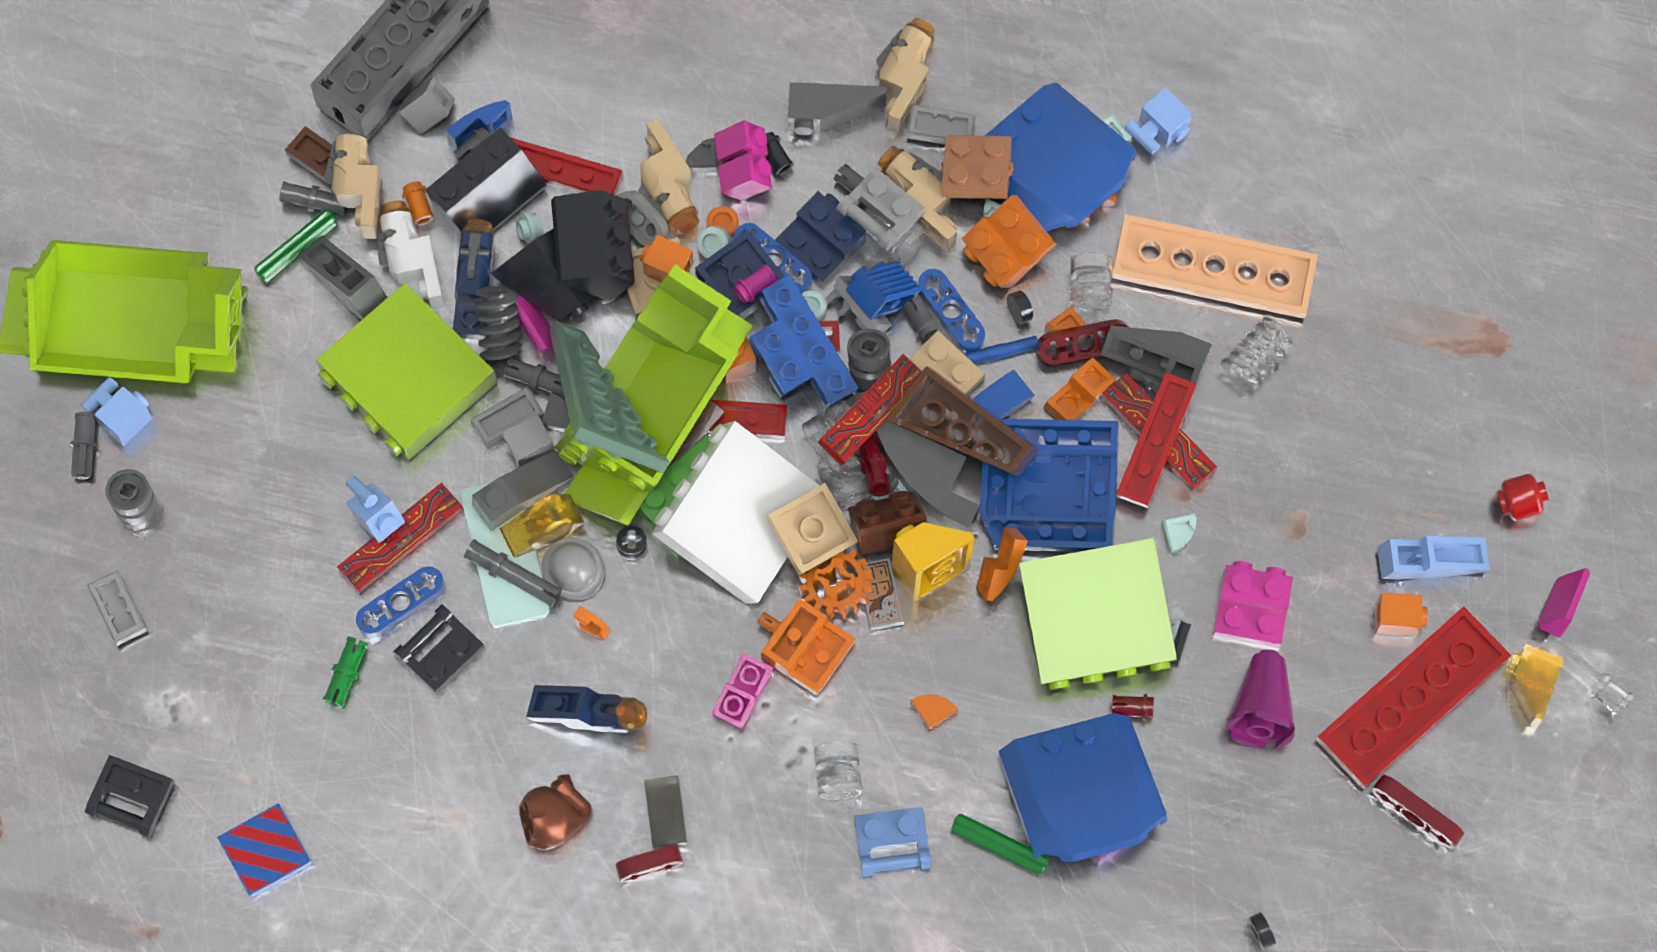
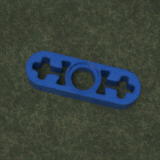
(796, 267)
(972, 324)
(425, 594)

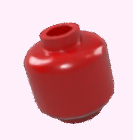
(1522, 497)

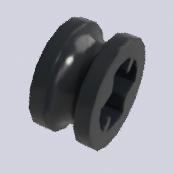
(640, 547)

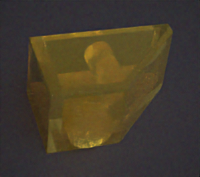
(542, 524)
(1533, 681)

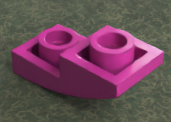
(742, 691)

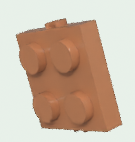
(976, 167)

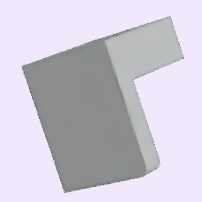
(426, 105)
(528, 440)

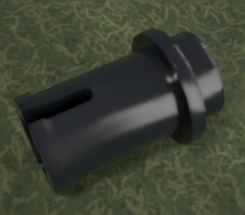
(776, 154)

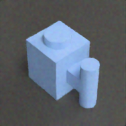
(1162, 118)
(119, 414)
(373, 509)

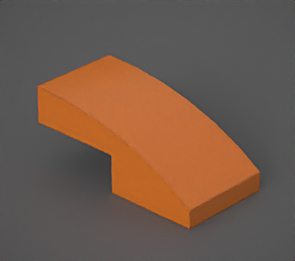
(1080, 392)
(998, 571)

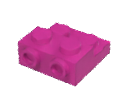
(1253, 604)

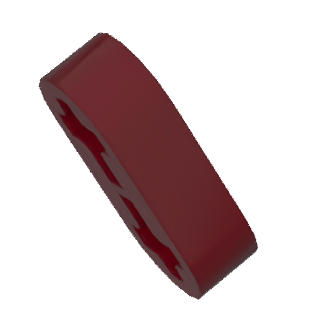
(649, 863)

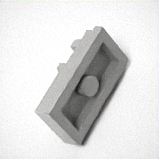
(849, 305)

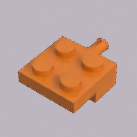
(805, 646)

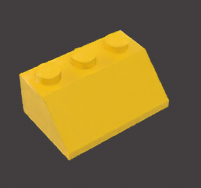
(929, 557)

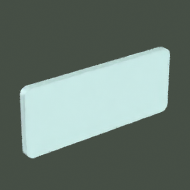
(503, 600)

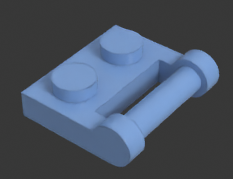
(892, 830)

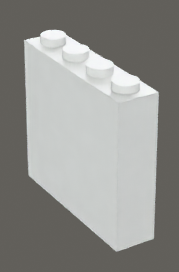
(723, 507)

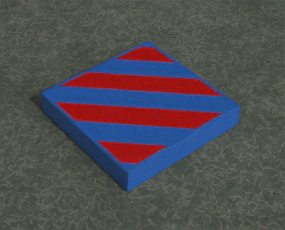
(264, 850)

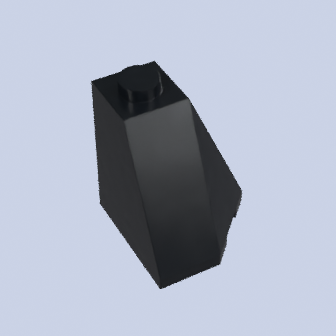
(534, 277)

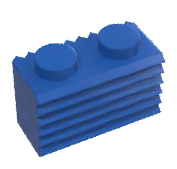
(882, 288)

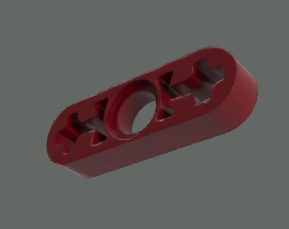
(1062, 354)
(1418, 811)

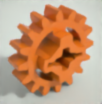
(836, 596)

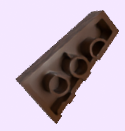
(956, 420)

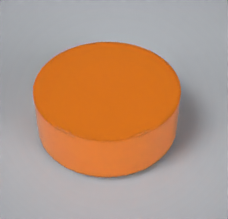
(725, 218)

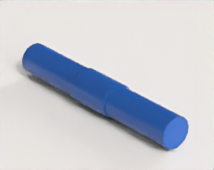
(1002, 350)

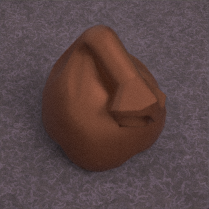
(553, 813)

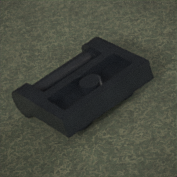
(447, 657)
(134, 785)

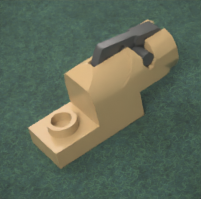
(355, 181)

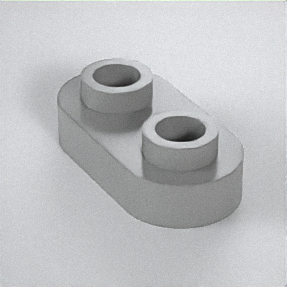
(643, 218)

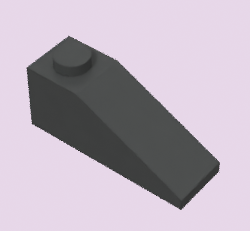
(824, 106)
(343, 277)
(1157, 351)
(520, 489)

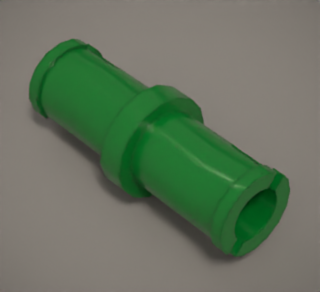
(345, 672)

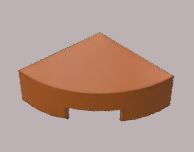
(1065, 320)
(591, 623)
(933, 709)

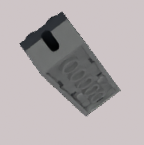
(390, 59)

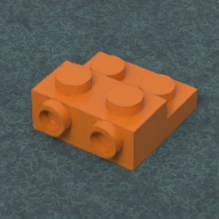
(1007, 243)

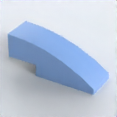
(1432, 557)

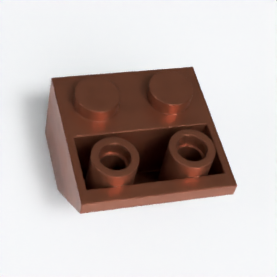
(879, 521)

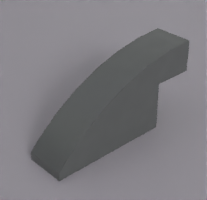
(929, 473)

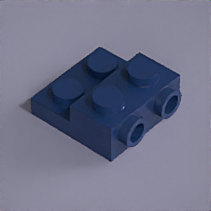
(822, 237)
(736, 262)

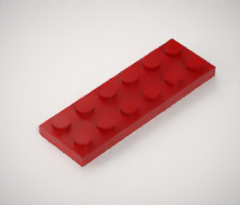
(1413, 697)

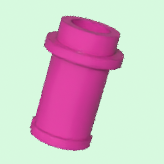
(754, 284)

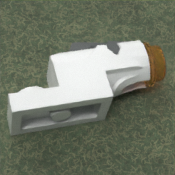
(407, 254)

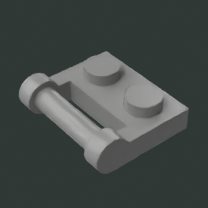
(885, 200)

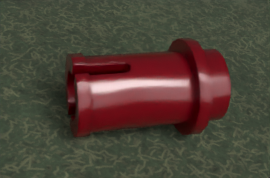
(1133, 706)

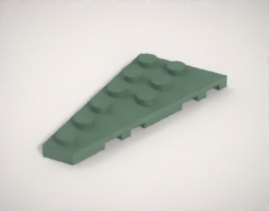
(595, 408)

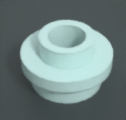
(529, 227)

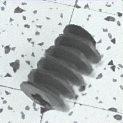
(500, 321)

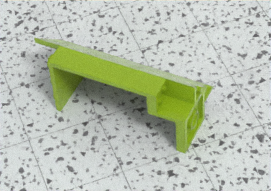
(124, 312)
(668, 373)

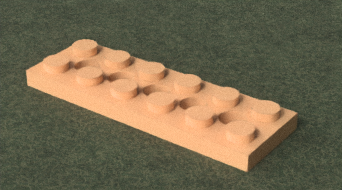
(1222, 286)

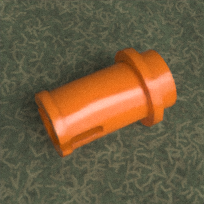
(418, 203)

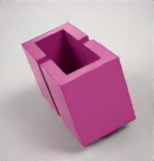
(749, 170)

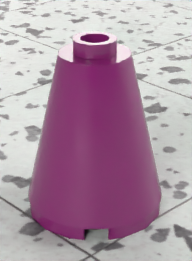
(1263, 703)

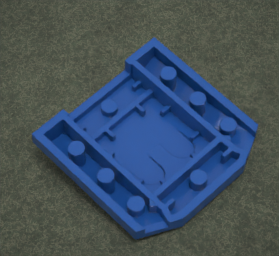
(1063, 157)
(1064, 491)
(1083, 788)

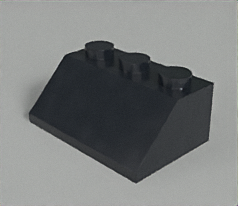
(487, 184)
(593, 243)

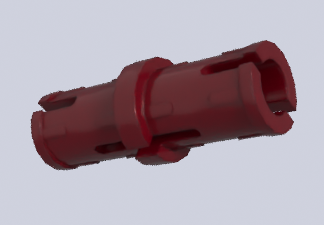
(874, 466)

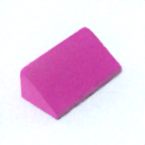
(535, 327)
(1563, 602)

